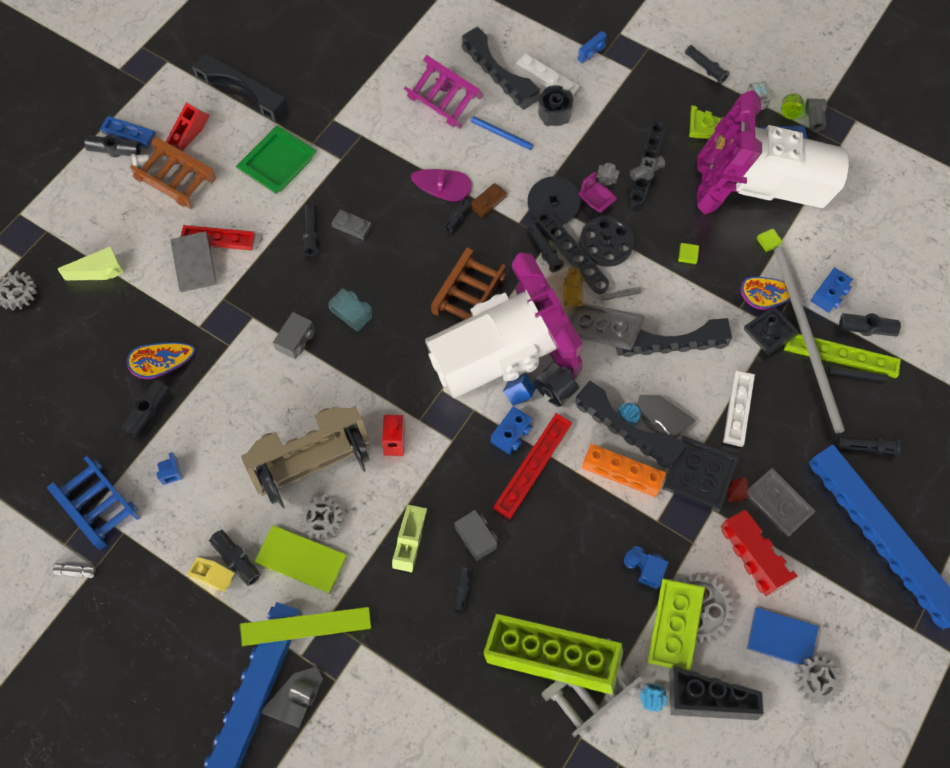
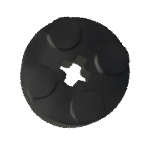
(555, 106)
(556, 384)

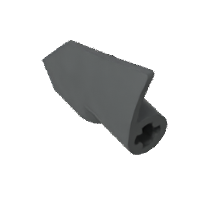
(663, 415)
(294, 697)

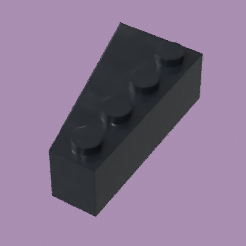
(711, 697)

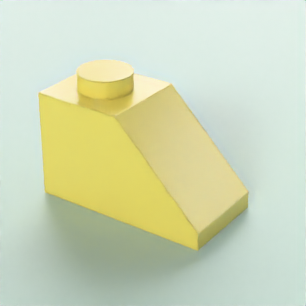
(211, 574)

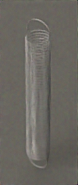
(620, 293)

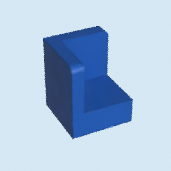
(519, 389)
(169, 470)

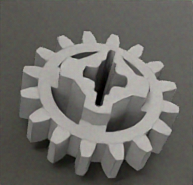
(16, 291)
(314, 523)
(813, 688)

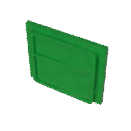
(276, 159)

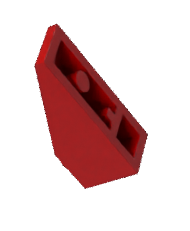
(187, 126)

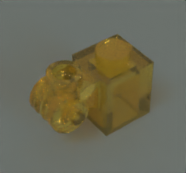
(573, 288)

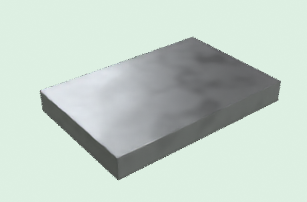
(193, 261)
(779, 502)

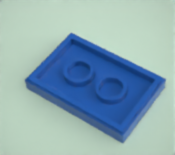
(781, 637)

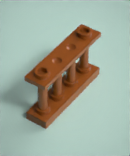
(175, 157)
(459, 275)

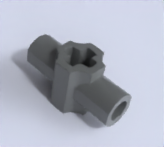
(647, 168)

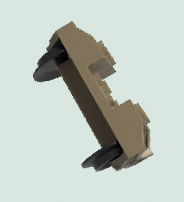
(307, 454)

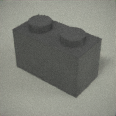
(294, 335)
(476, 535)

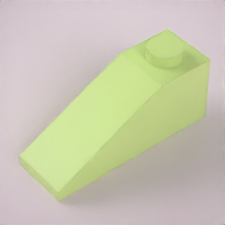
(96, 266)

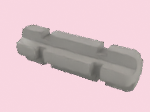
(74, 570)

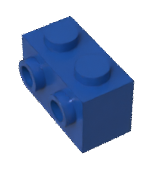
(831, 290)
(511, 430)

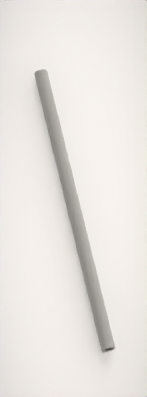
(809, 341)

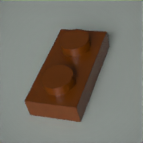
(488, 200)

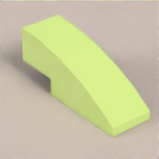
(409, 538)

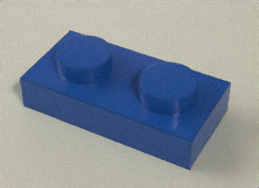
(591, 47)

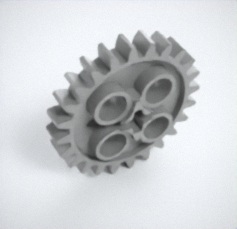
(709, 625)

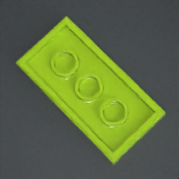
(300, 559)
(676, 624)

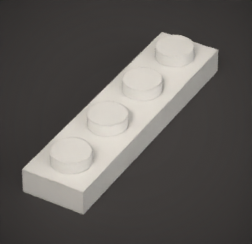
(544, 74)
(738, 408)

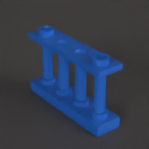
(84, 521)

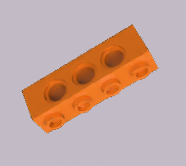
(623, 470)

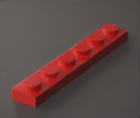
(532, 466)

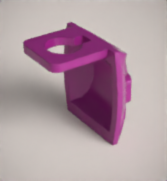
(596, 194)

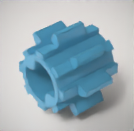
(629, 413)
(653, 697)

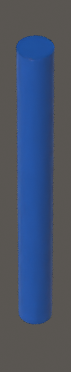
(502, 133)

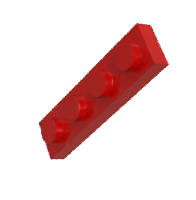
(223, 237)

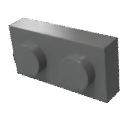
(351, 224)

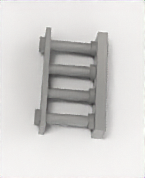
(555, 693)

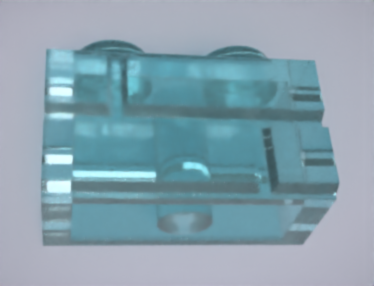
(350, 309)

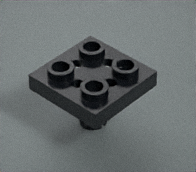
(771, 325)

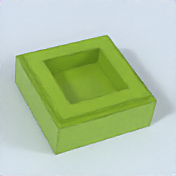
(769, 240)
(688, 253)

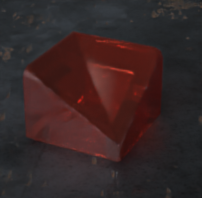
(738, 490)

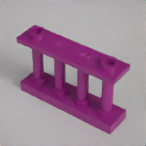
(444, 75)

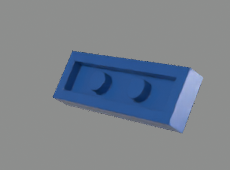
(127, 131)

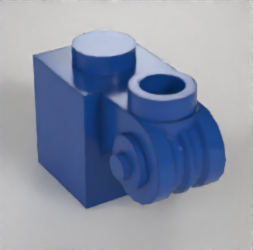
(651, 566)

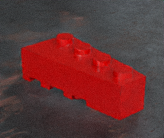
(757, 553)

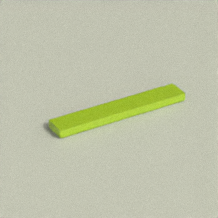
(848, 356)
(305, 626)

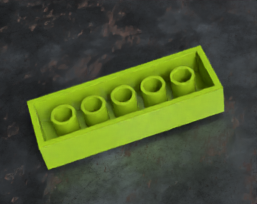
(554, 653)

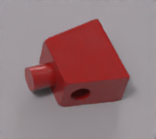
(393, 433)

